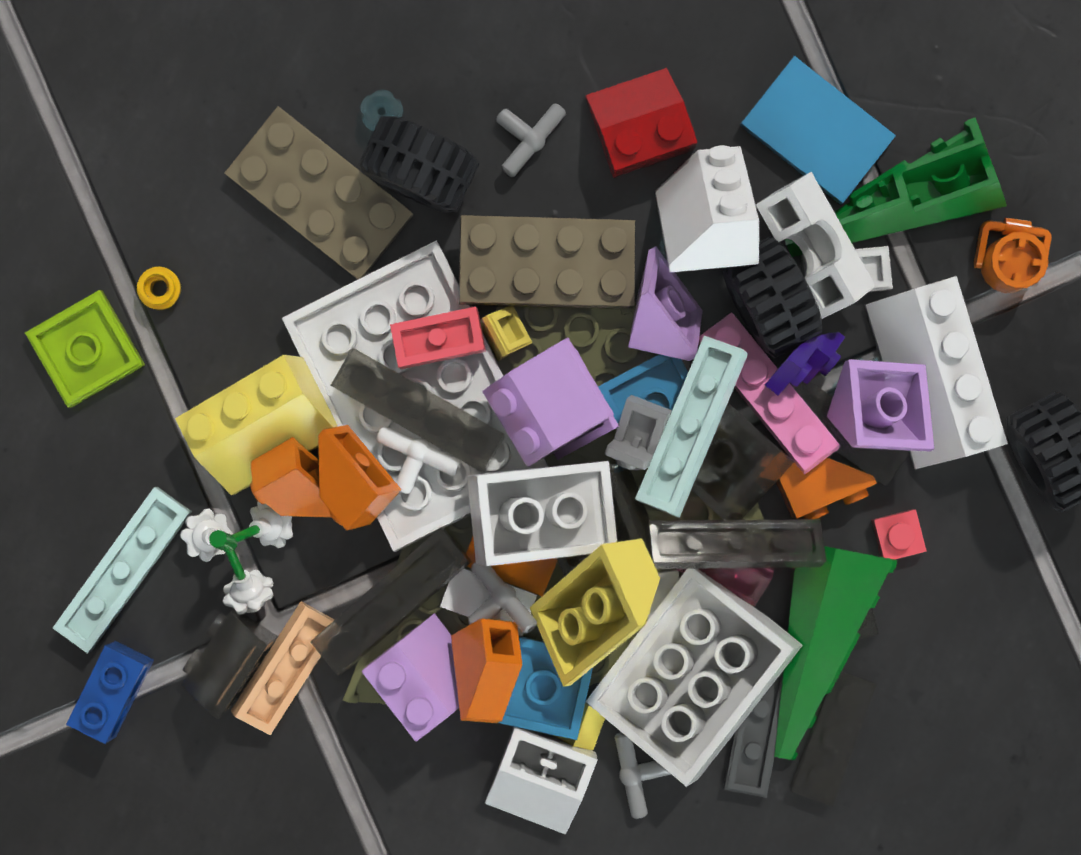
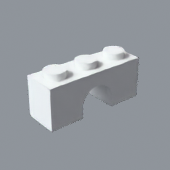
(833, 265)

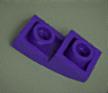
(806, 361)

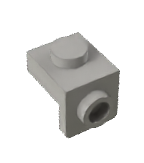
(638, 433)

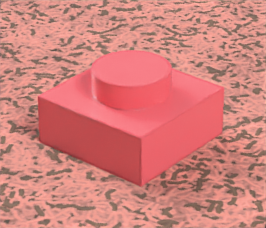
(899, 535)

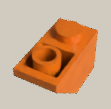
(821, 486)
(486, 668)

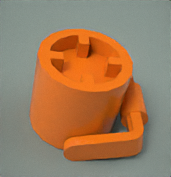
(1014, 259)

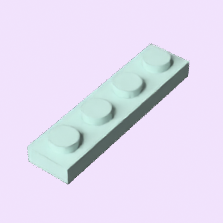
(691, 426)
(122, 570)

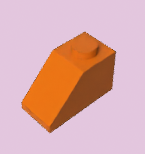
(352, 479)
(288, 481)

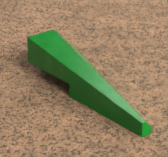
(937, 187)
(825, 619)

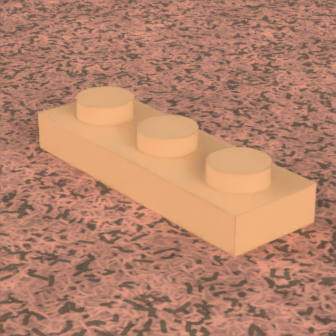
(282, 670)

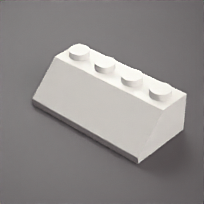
(936, 331)

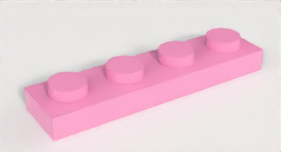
(783, 415)

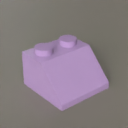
(547, 402)
(418, 677)

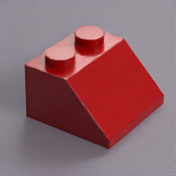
(641, 122)

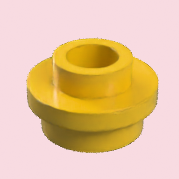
(146, 283)

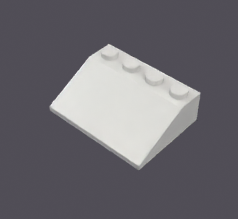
(693, 674)

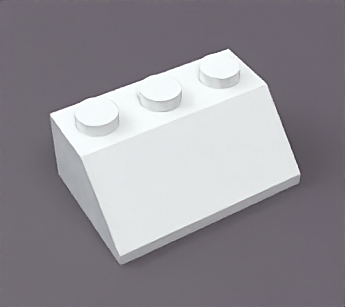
(709, 212)

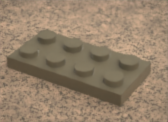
(319, 193)
(547, 262)

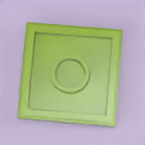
(85, 348)

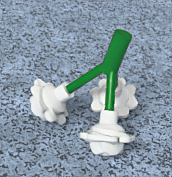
(210, 536)

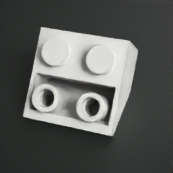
(541, 779)

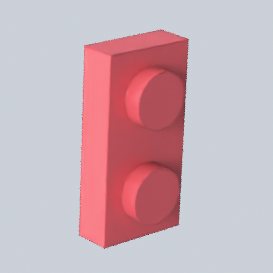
(438, 338)

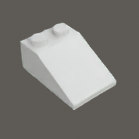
(541, 512)

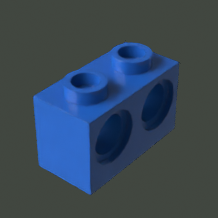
(110, 692)

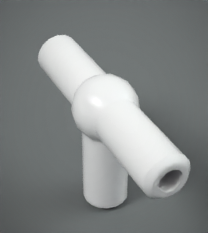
(417, 452)

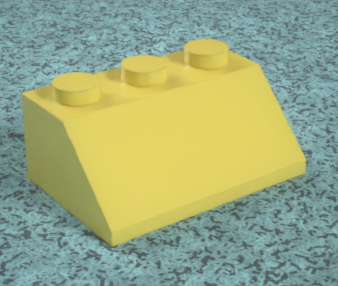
(254, 418)
(596, 607)

